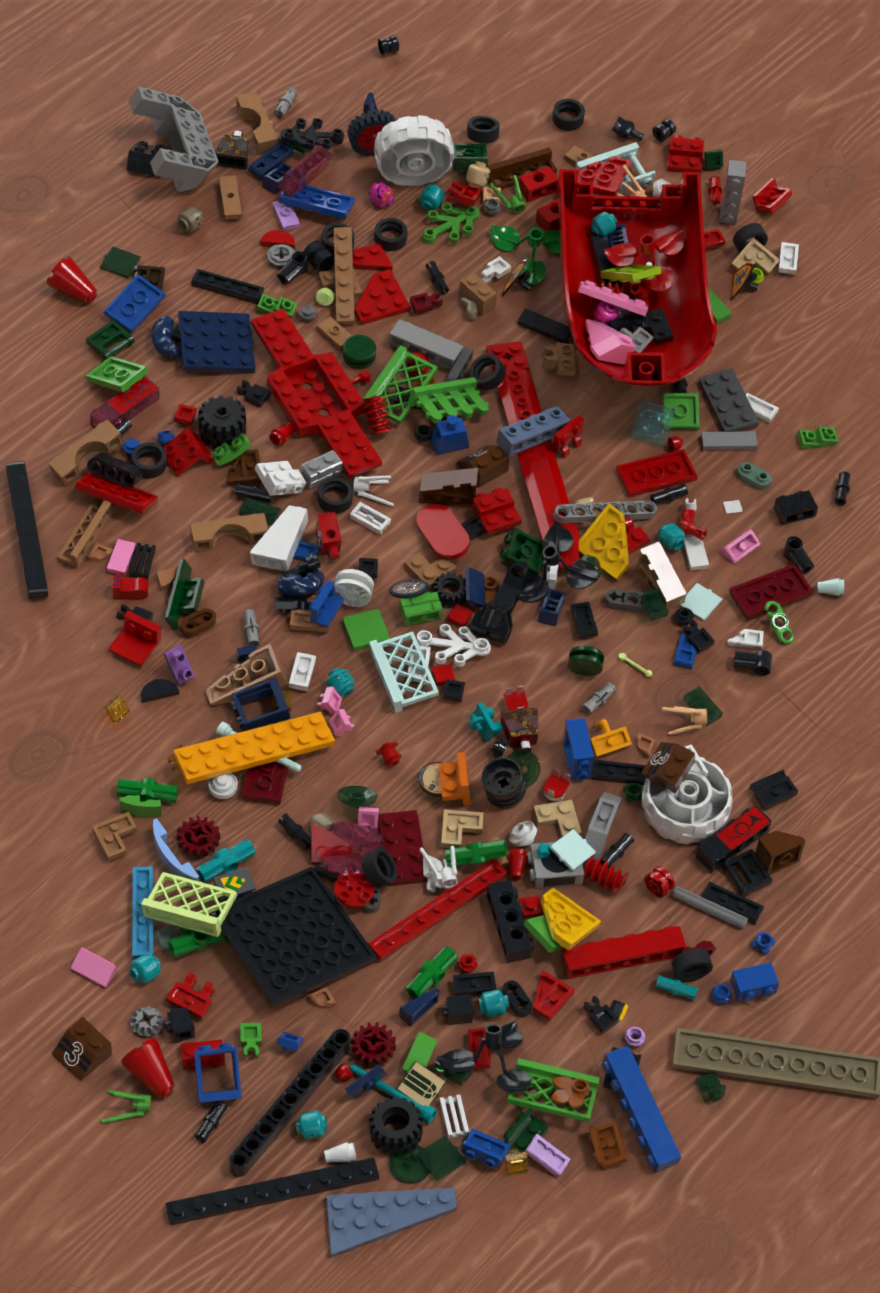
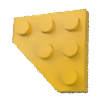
(607, 541)
(566, 919)

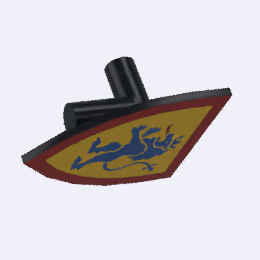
(514, 278)
(743, 278)

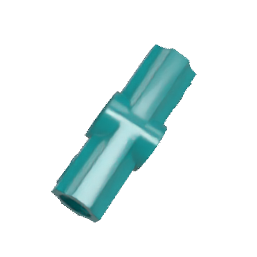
(225, 861)

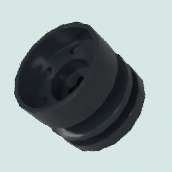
(503, 782)

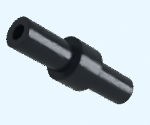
(330, 876)

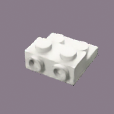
(280, 478)

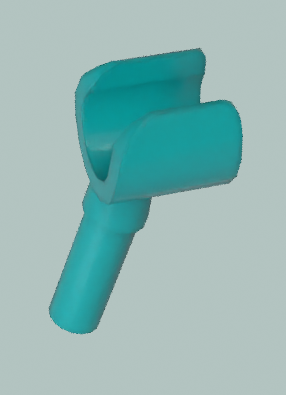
(543, 850)

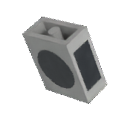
(550, 871)

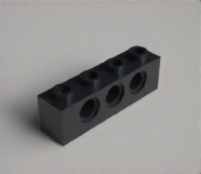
(513, 948)

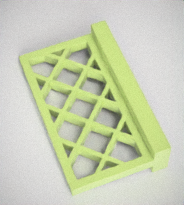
(182, 915)

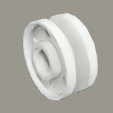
(354, 587)

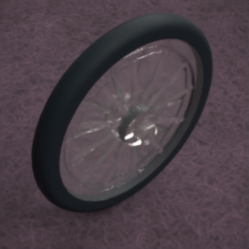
(409, 588)

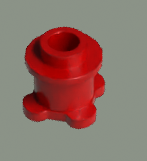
(389, 754)

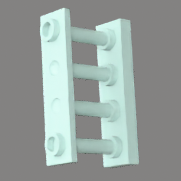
(626, 152)

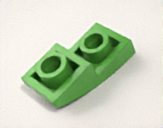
(269, 304)
(816, 439)
(226, 453)
(132, 804)
(420, 1051)

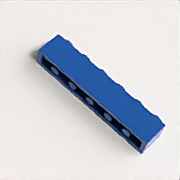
(641, 1109)

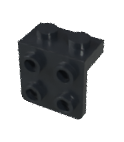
(140, 157)

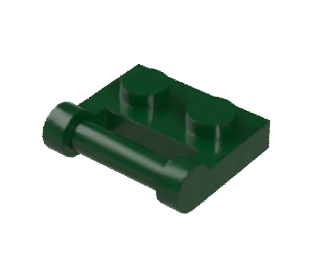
(108, 335)

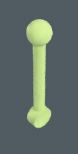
(622, 657)

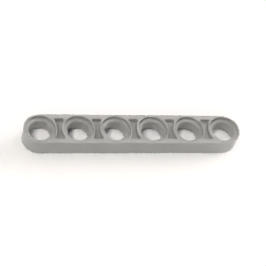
(589, 516)

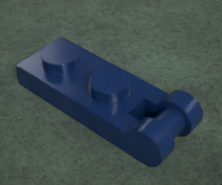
(270, 160)

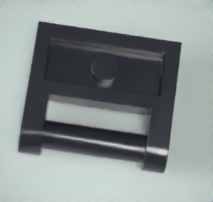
(751, 869)

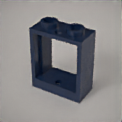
(257, 692)

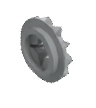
(274, 252)
(142, 1028)

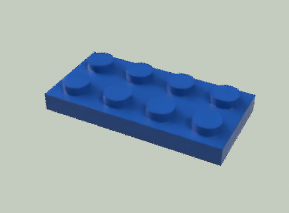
(320, 201)

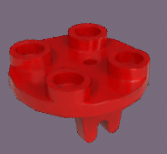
(361, 892)

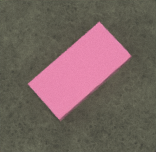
(121, 557)

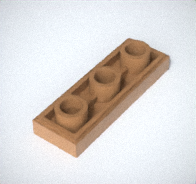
(230, 197)

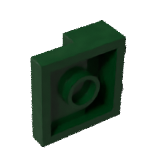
(468, 154)
(524, 548)

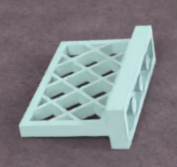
(389, 679)

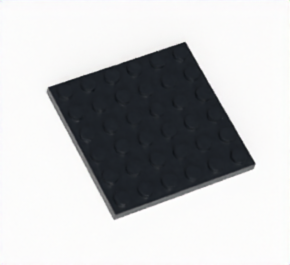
(294, 937)

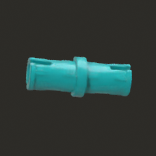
(676, 987)

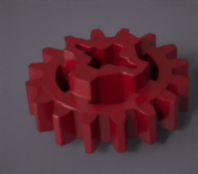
(197, 834)
(376, 1035)

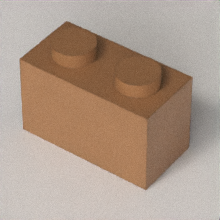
(478, 291)

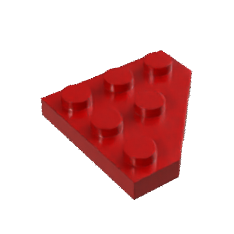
(605, 176)
(381, 299)

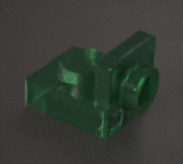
(654, 604)
(710, 1087)

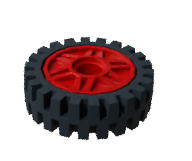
(365, 130)

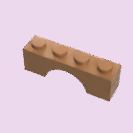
(251, 108)
(102, 438)
(207, 533)

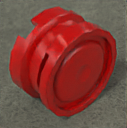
(659, 882)

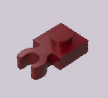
(424, 303)

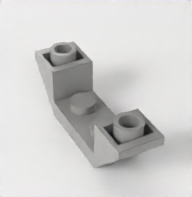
(602, 821)

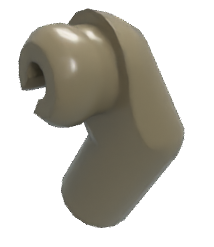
(471, 307)

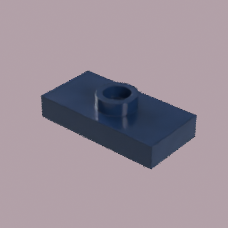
(366, 1082)

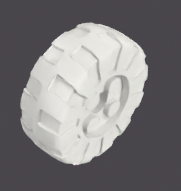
(414, 151)
(692, 812)

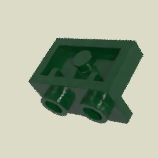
(524, 1130)

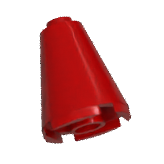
(72, 281)
(150, 1068)

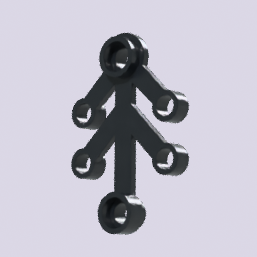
(290, 135)

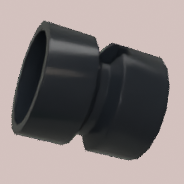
(319, 256)

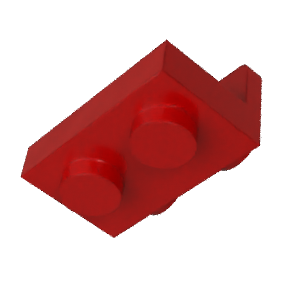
(770, 197)

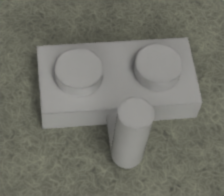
(639, 338)

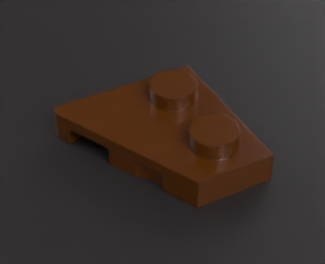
(243, 469)

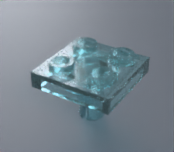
(653, 422)

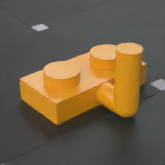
(609, 739)

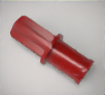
(715, 190)

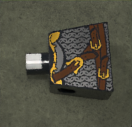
(233, 151)

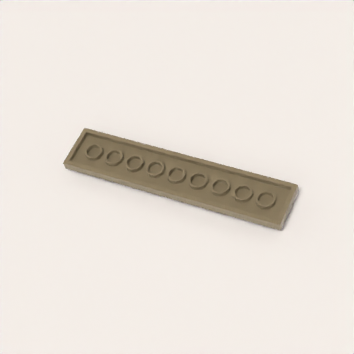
(777, 1062)

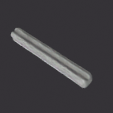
(710, 907)

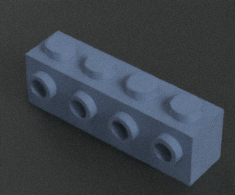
(531, 431)

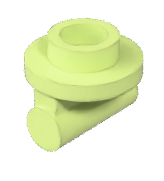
(325, 296)

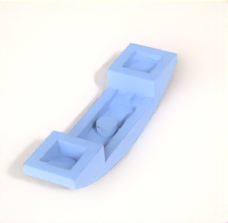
(168, 857)

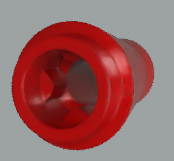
(281, 434)
(517, 861)

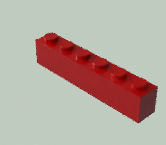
(623, 952)

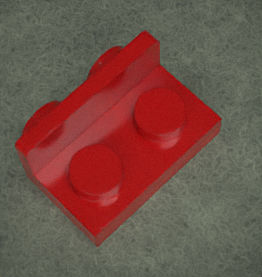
(211, 1061)

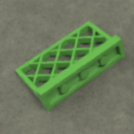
(389, 374)
(543, 1075)

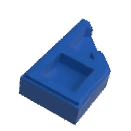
(685, 654)

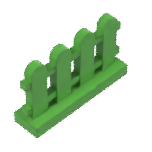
(443, 393)

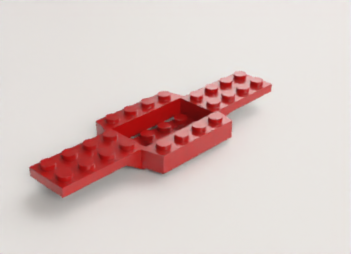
(298, 367)

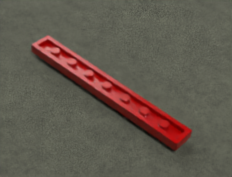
(437, 910)

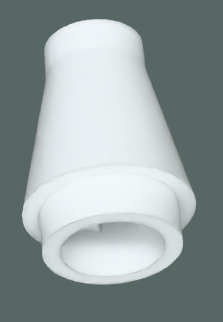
(341, 1153)

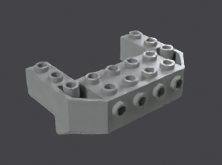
(192, 149)

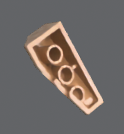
(258, 668)

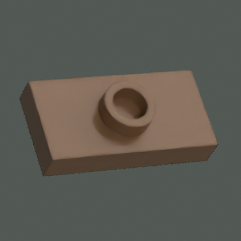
(576, 155)
(333, 332)

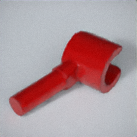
(363, 376)

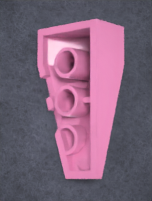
(608, 343)

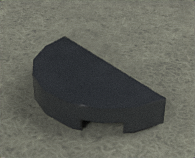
(158, 689)

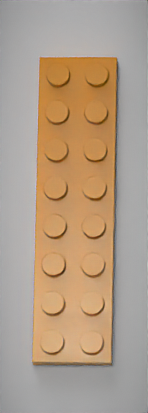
(253, 747)

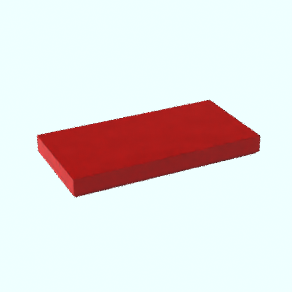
(656, 473)
(127, 497)

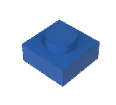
(290, 1041)

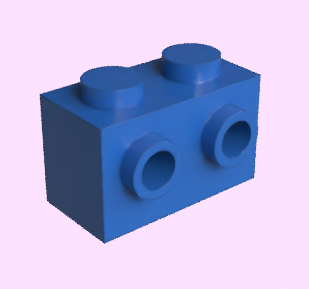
(754, 982)

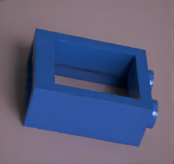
(578, 749)
(220, 1094)

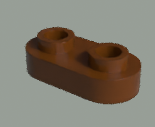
(197, 622)

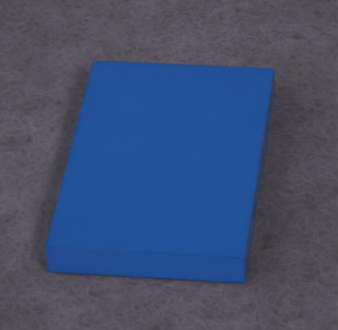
(134, 303)

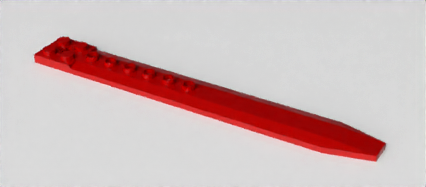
(538, 462)

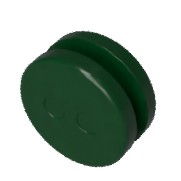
(359, 351)
(586, 660)

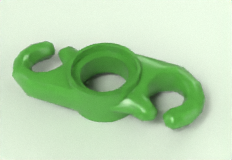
(779, 630)

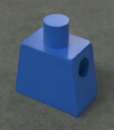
(449, 436)

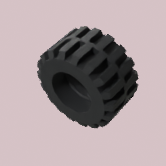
(396, 1111)

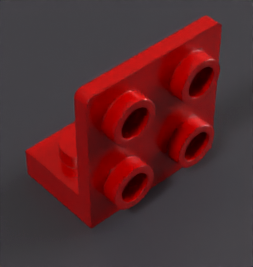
(186, 450)
(136, 639)

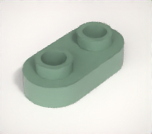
(753, 475)

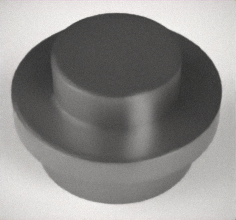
(491, 206)
(307, 313)

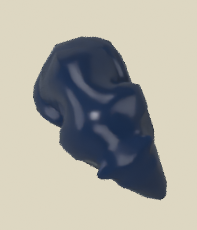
(161, 337)
(296, 586)

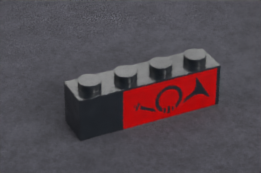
(733, 838)

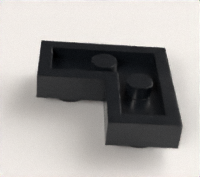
(655, 322)

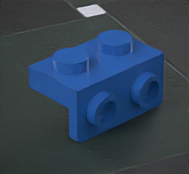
(325, 605)
(485, 1149)

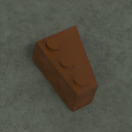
(449, 487)

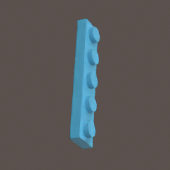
(142, 926)

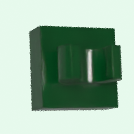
(713, 159)

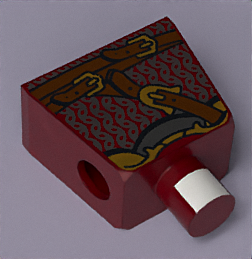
(520, 727)

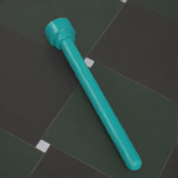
(428, 1112)

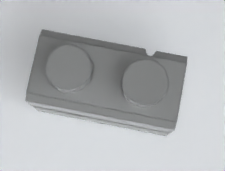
(321, 468)

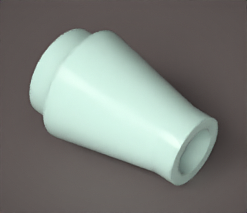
(831, 587)

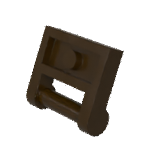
(154, 274)

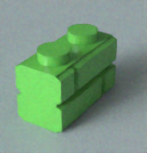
(420, 608)

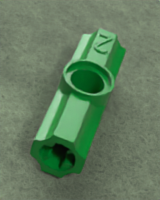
(147, 789)
(478, 852)
(188, 943)
(432, 972)

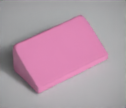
(740, 546)
(94, 967)

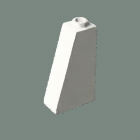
(281, 541)

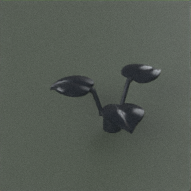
(579, 576)
(495, 1038)

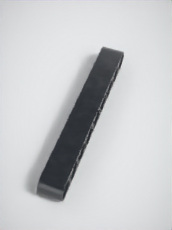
(27, 530)
(286, 1110)

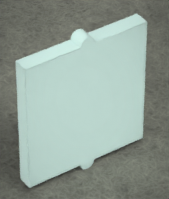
(701, 601)
(572, 850)

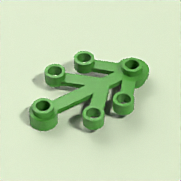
(469, 214)

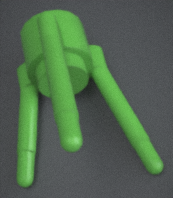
(516, 201)
(140, 1102)

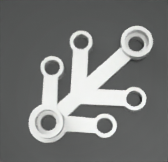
(475, 647)

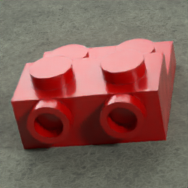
(685, 154)
(496, 510)

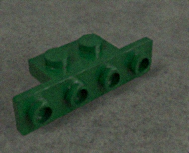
(184, 595)

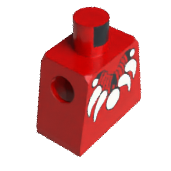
(328, 535)

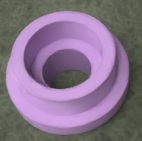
(635, 1031)

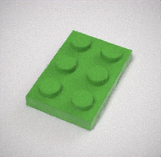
(117, 374)

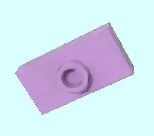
(286, 216)
(547, 1155)

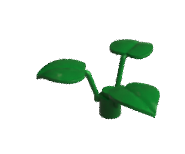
(506, 237)

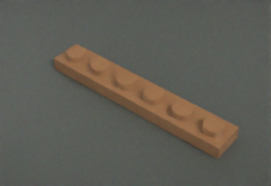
(344, 275)

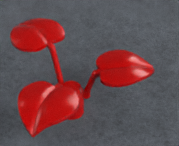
(670, 244)

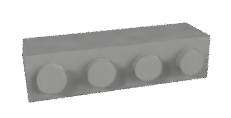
(732, 192)
(438, 349)

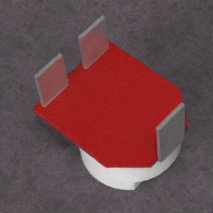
(516, 700)
(556, 786)

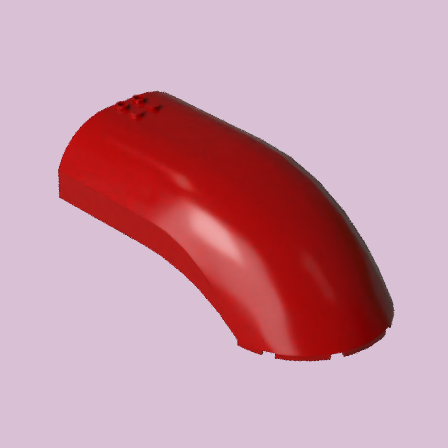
(684, 304)

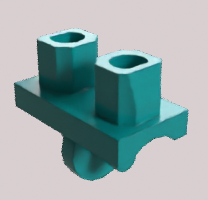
(482, 721)

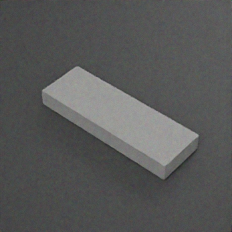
(729, 440)

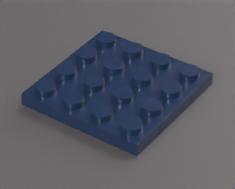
(216, 342)

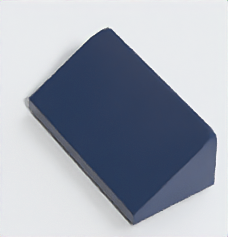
(475, 588)

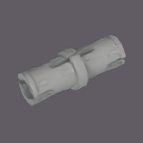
(285, 102)
(250, 620)
(599, 698)

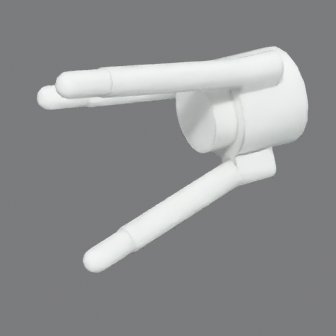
(362, 484)
(447, 874)

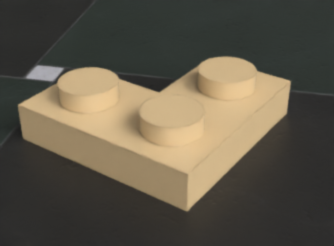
(757, 254)
(558, 812)
(457, 822)

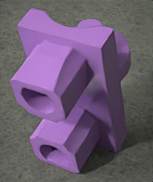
(179, 664)

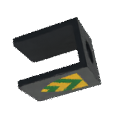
(237, 881)

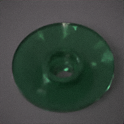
(530, 761)
(357, 796)

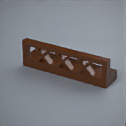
(518, 166)

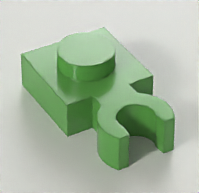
(250, 1037)

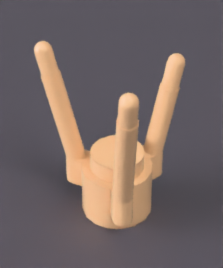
(640, 192)
(698, 716)

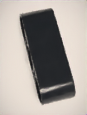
(107, 471)

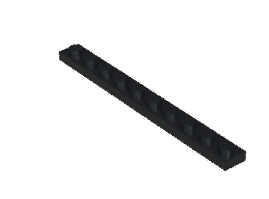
(272, 1191)

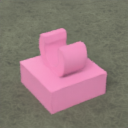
(330, 700)
(340, 723)
(368, 816)

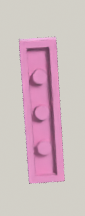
(620, 300)

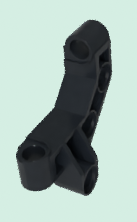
(496, 615)

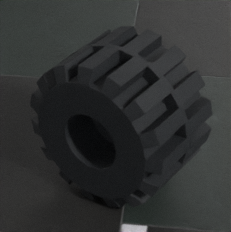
(221, 421)

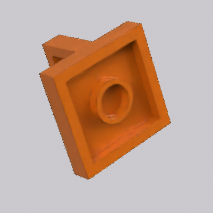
(455, 780)

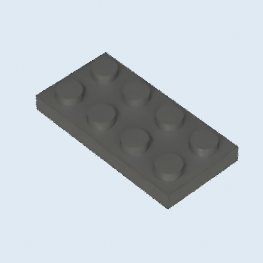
(728, 401)

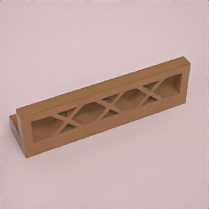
(88, 537)

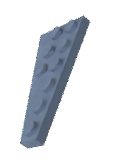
(377, 1215)

